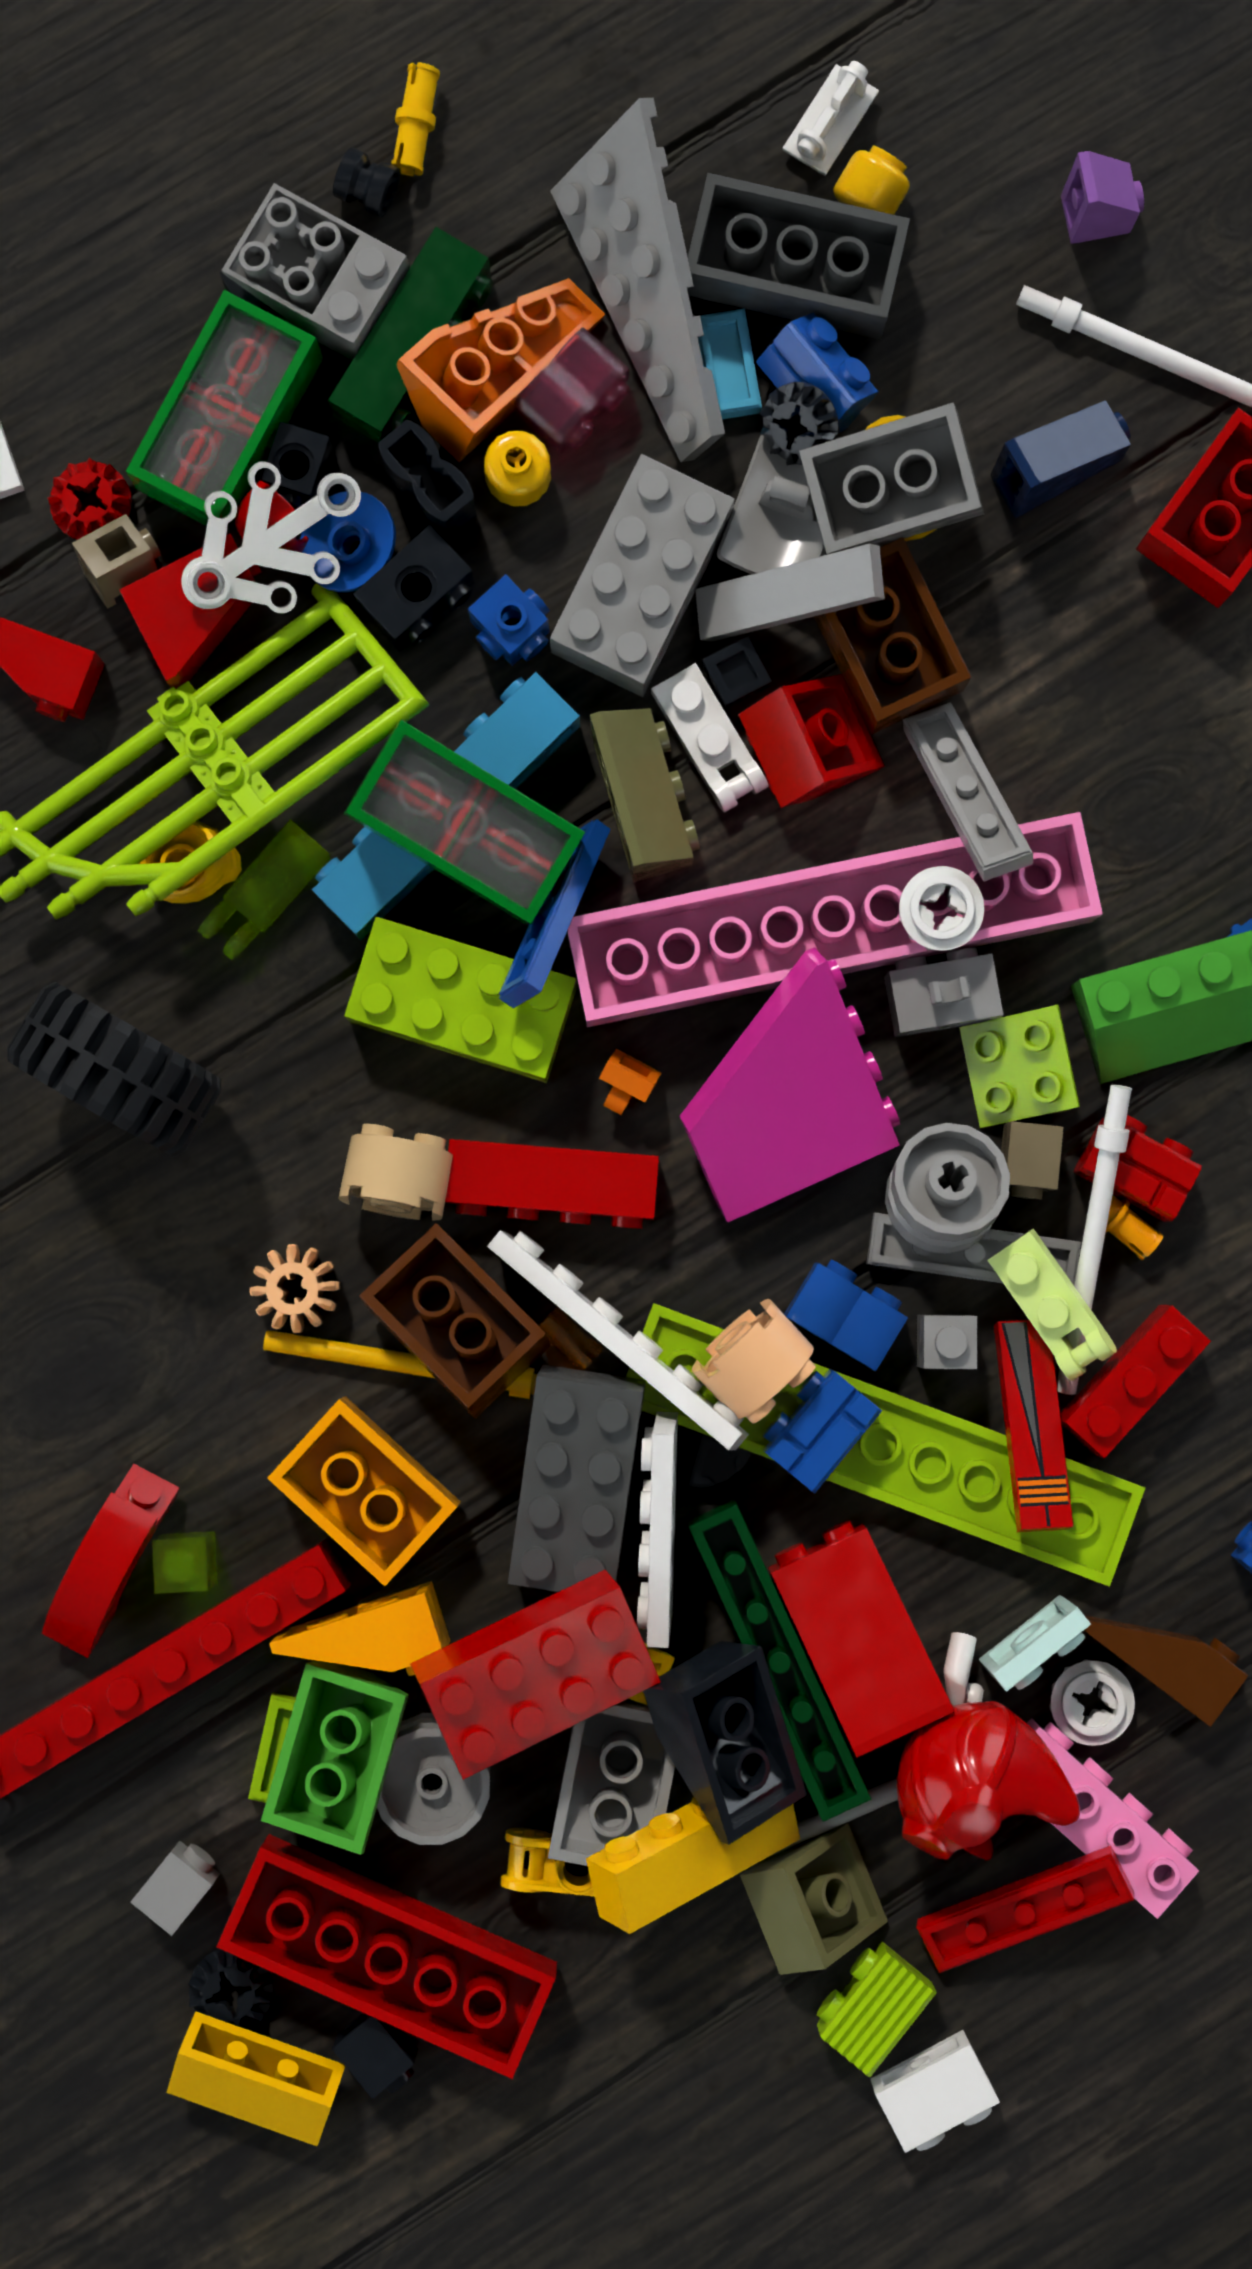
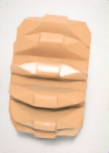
(278, 1295)

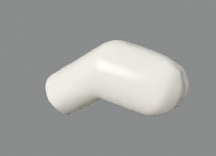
(958, 1668)

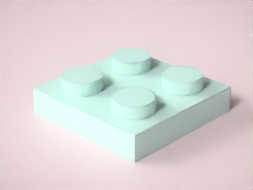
(1021, 1653)

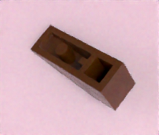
(1179, 1664)

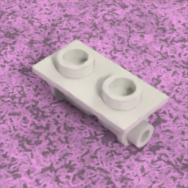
(832, 117)

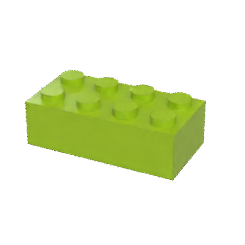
(450, 1000)

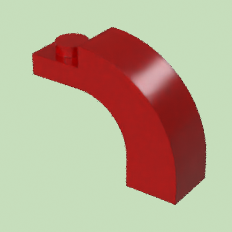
(106, 1560)

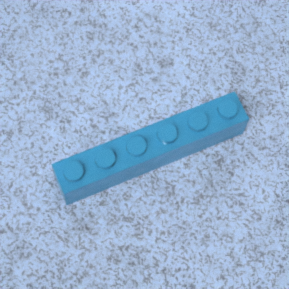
(506, 745)

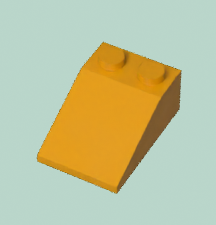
(372, 1635)

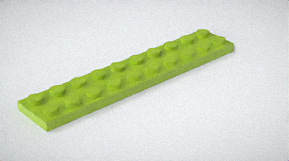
(930, 1464)

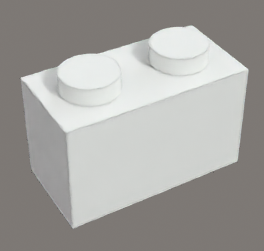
(935, 2092)

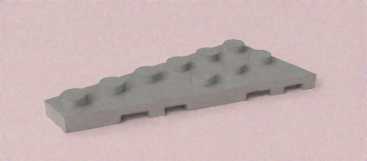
(642, 271)

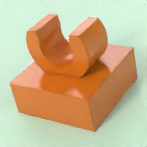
(628, 1079)

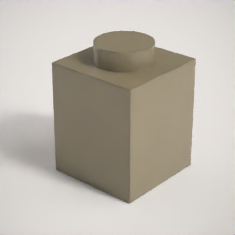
(1032, 1158)

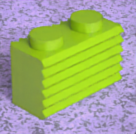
(874, 2007)

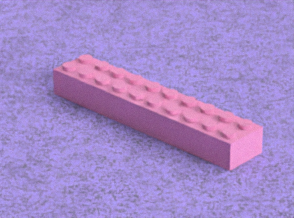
(756, 930)

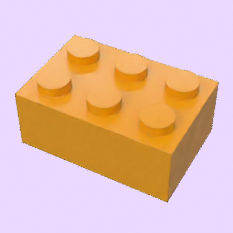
(364, 1490)

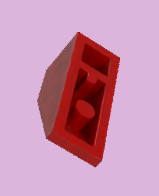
(50, 670)

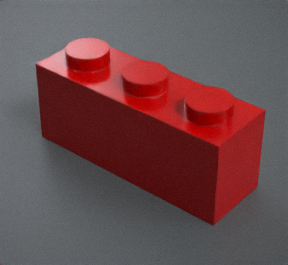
(1133, 1380)

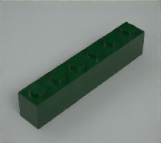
(763, 1622)

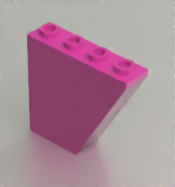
(790, 1096)

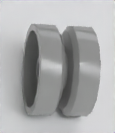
(974, 1195)
(425, 1810)

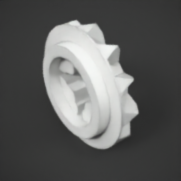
(963, 898)
(1101, 1725)

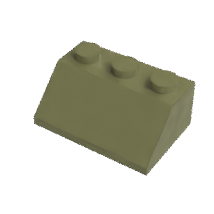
(643, 792)

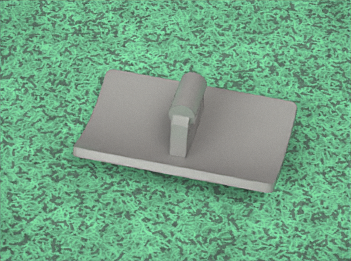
(772, 517)

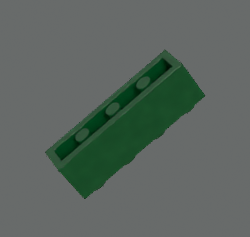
(435, 292)

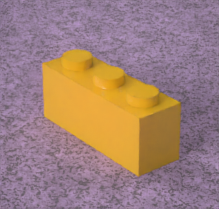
(255, 2078)

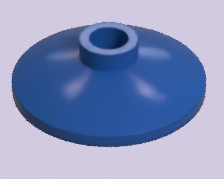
(368, 524)

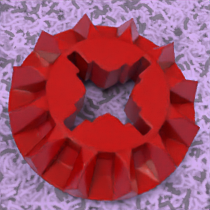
(84, 476)

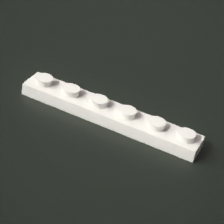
(602, 1322)

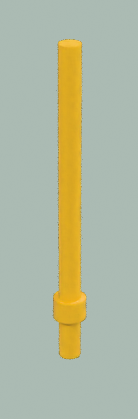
(371, 1358)

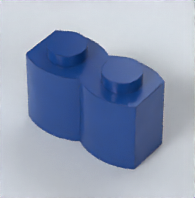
(846, 1315)

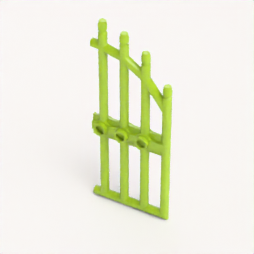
(218, 763)

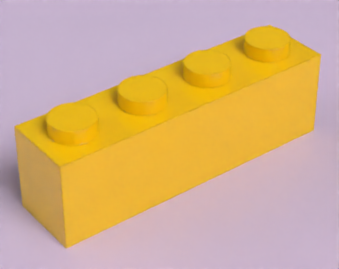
(675, 1862)

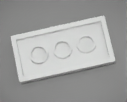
(657, 1545)

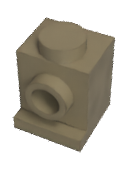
(116, 557)

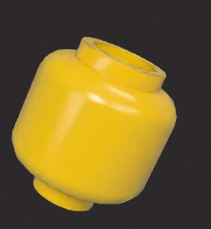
(873, 181)
(520, 483)

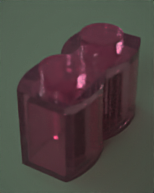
(573, 391)

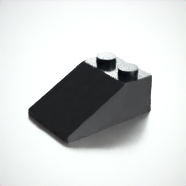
(727, 1737)

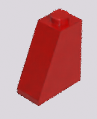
(172, 626)

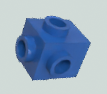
(506, 605)

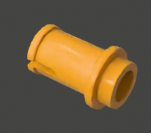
(1132, 1229)

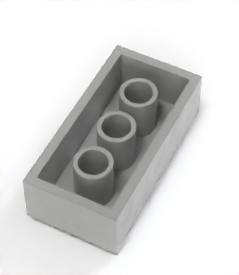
(641, 575)

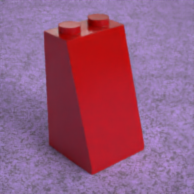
(859, 1637)

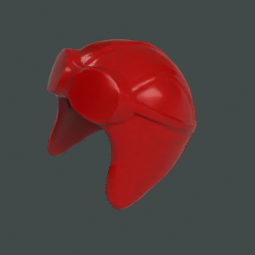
(974, 1773)

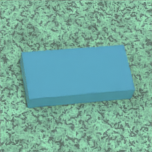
(729, 356)

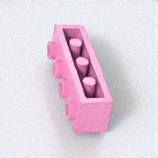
(1151, 1861)

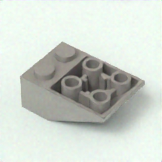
(316, 270)

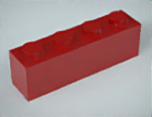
(552, 1180)

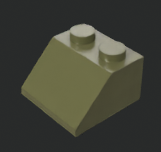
(814, 1901)

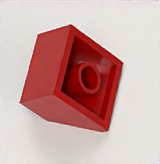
(810, 739)

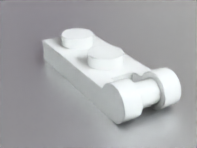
(708, 736)

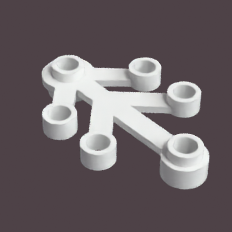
(262, 545)

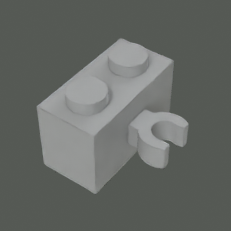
(942, 993)

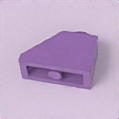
(1100, 198)

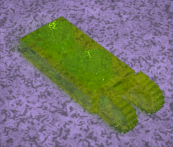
(267, 886)

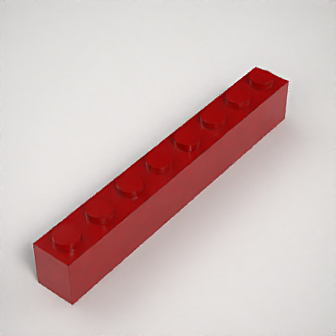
(169, 1665)

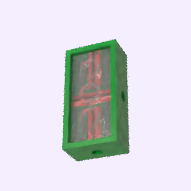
(224, 409)
(464, 822)

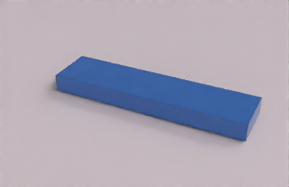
(553, 919)

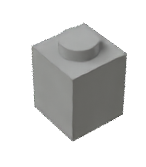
(947, 1341)
(176, 1886)

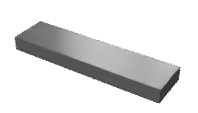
(790, 593)
(968, 792)
(891, 1250)

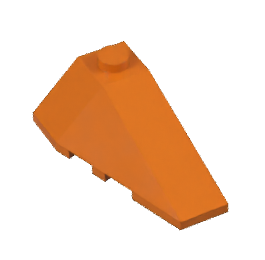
(474, 371)

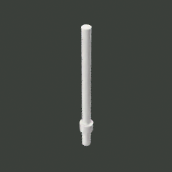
(1068, 316)
(1111, 1141)

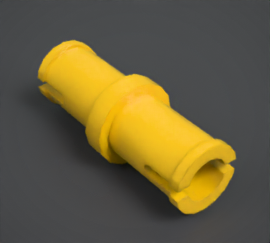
(415, 118)

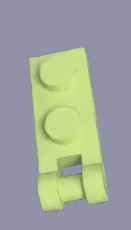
(1051, 1303)

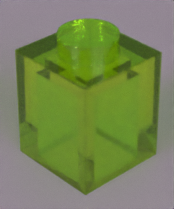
(184, 1562)

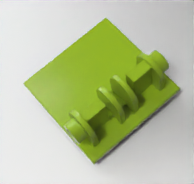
(1019, 1066)

